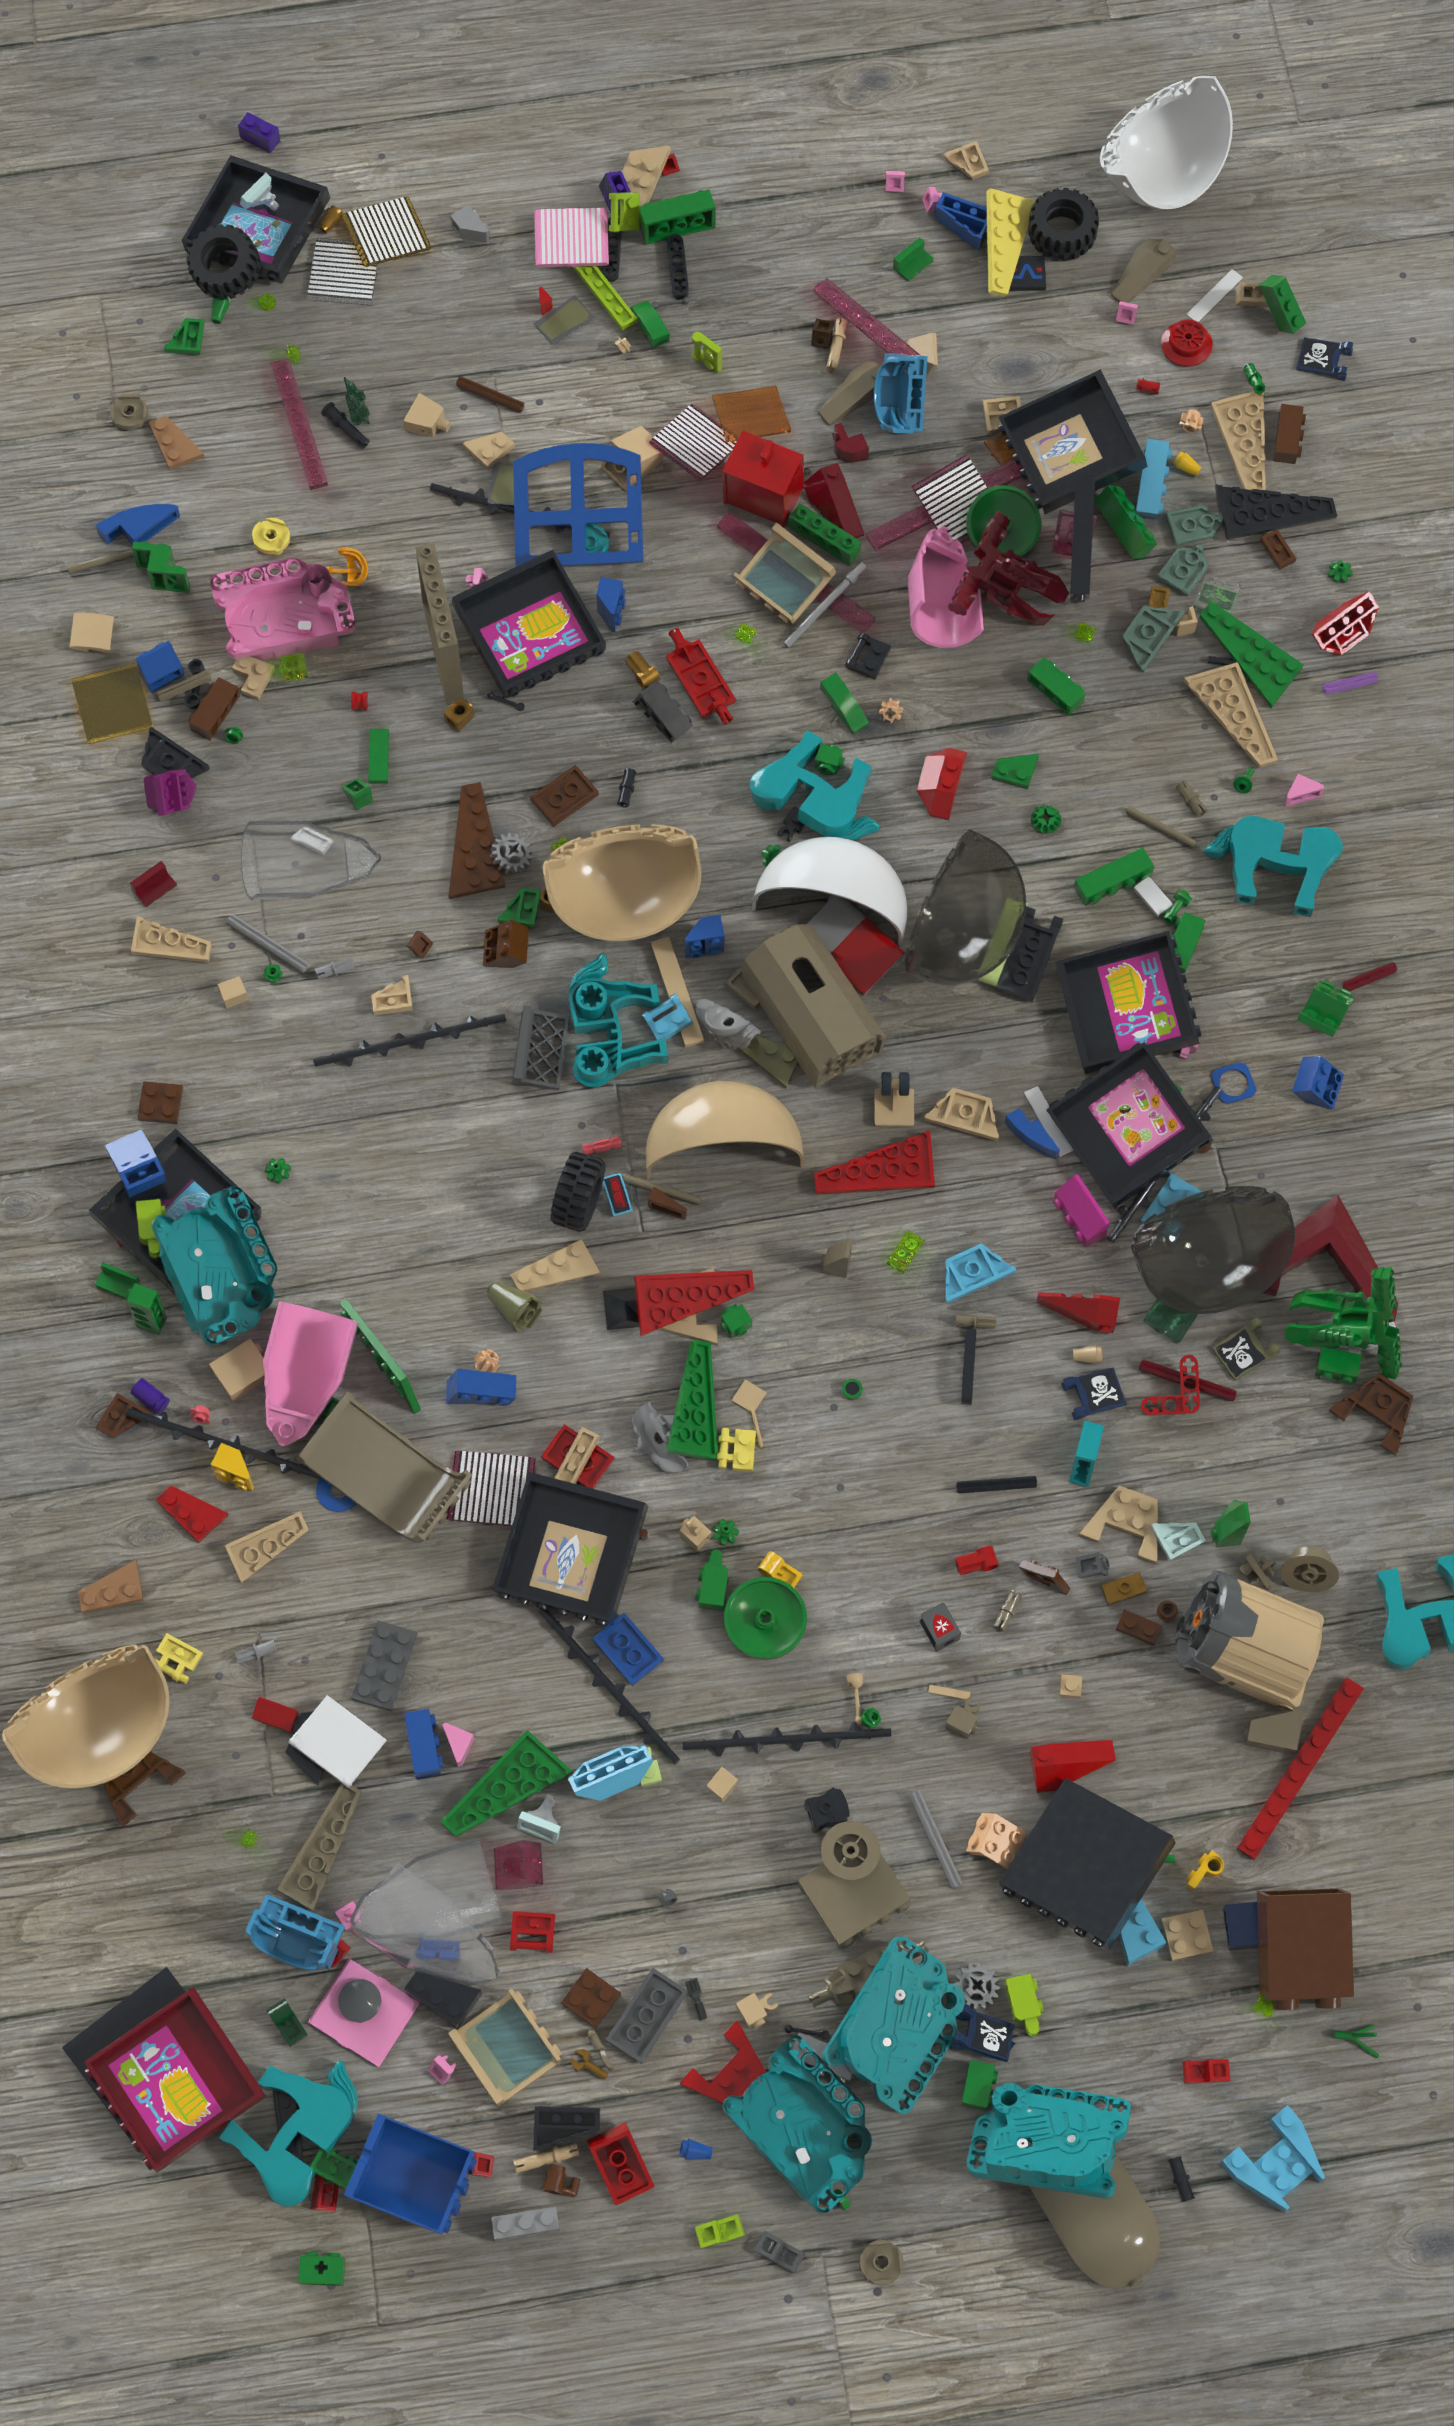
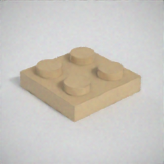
(1187, 1935)

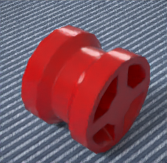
(359, 701)

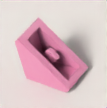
(1303, 790)
(459, 1741)

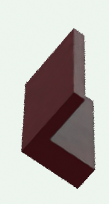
(153, 884)

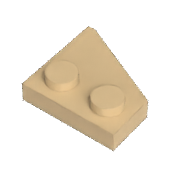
(968, 160)
(997, 407)
(489, 448)
(393, 998)

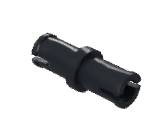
(626, 788)
(1181, 2179)

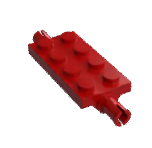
(700, 677)

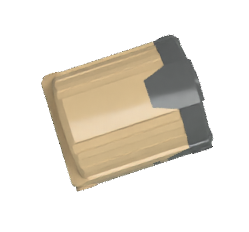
(1249, 1640)

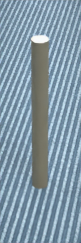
(100, 561)
(1160, 826)
(666, 1190)

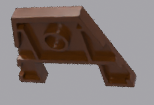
(1382, 1401)
(127, 1782)

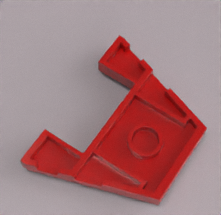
(735, 2076)

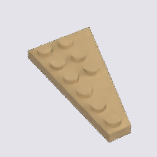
(1231, 703)

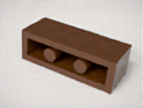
(1289, 434)
(213, 708)

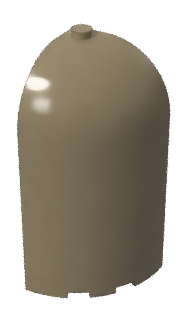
(1106, 2237)

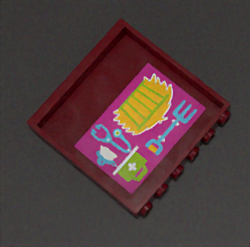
(174, 2080)

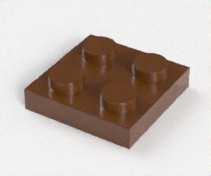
(160, 1102)
(591, 1998)

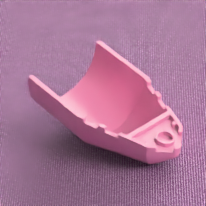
(931, 588)
(303, 1367)

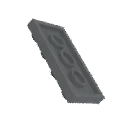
(384, 1665)
(646, 2015)

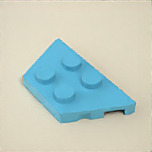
(973, 1271)

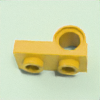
(775, 1567)
(1196, 1876)

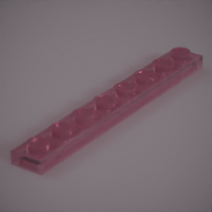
(862, 318)
(299, 424)

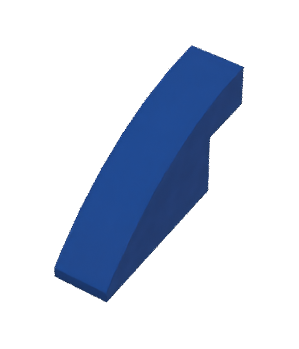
(138, 522)

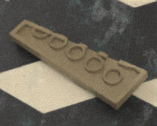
(313, 1864)

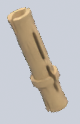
(838, 338)
(546, 2157)

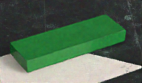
(378, 756)

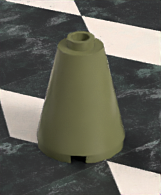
(515, 1305)

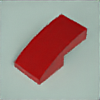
(1206, 2071)

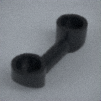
(192, 700)

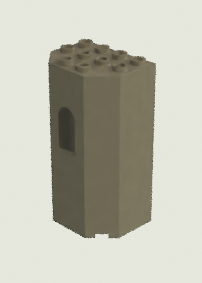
(823, 1028)

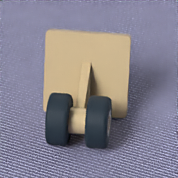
(894, 1101)

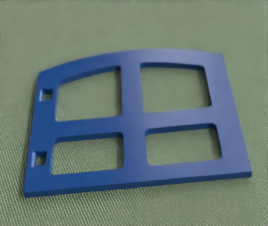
(578, 515)

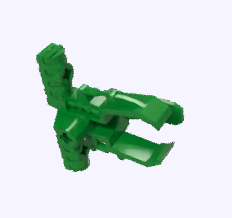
(1354, 1322)

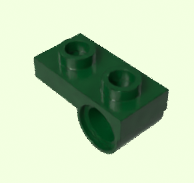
(287, 2022)

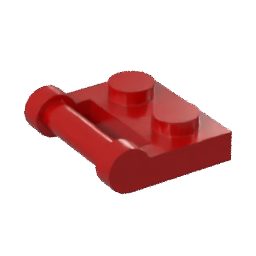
(532, 1924)

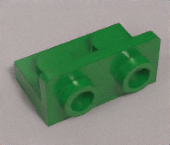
(334, 2167)

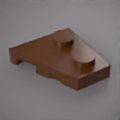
(115, 1420)
(1044, 1575)

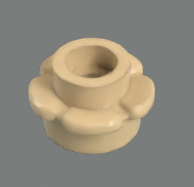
(623, 345)

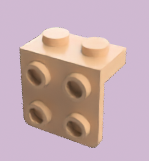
(996, 1839)

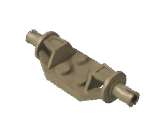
(852, 1976)

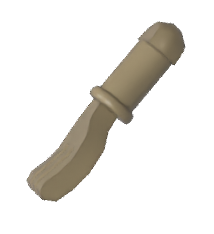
(599, 2047)

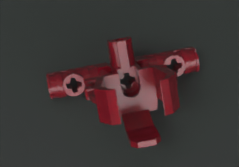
(1004, 576)

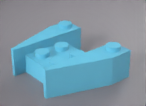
(1281, 2166)

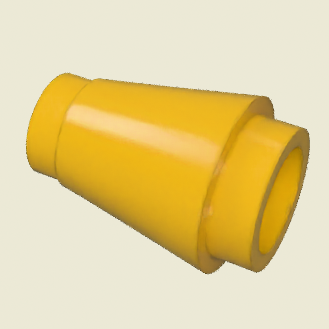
(1187, 464)

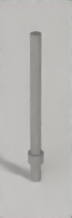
(849, 579)

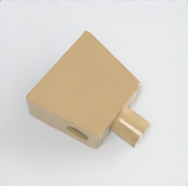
(425, 417)

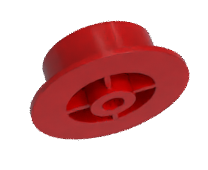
(1186, 343)

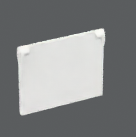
(337, 1741)

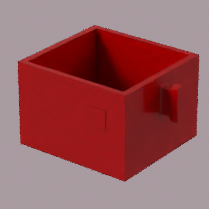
(763, 478)

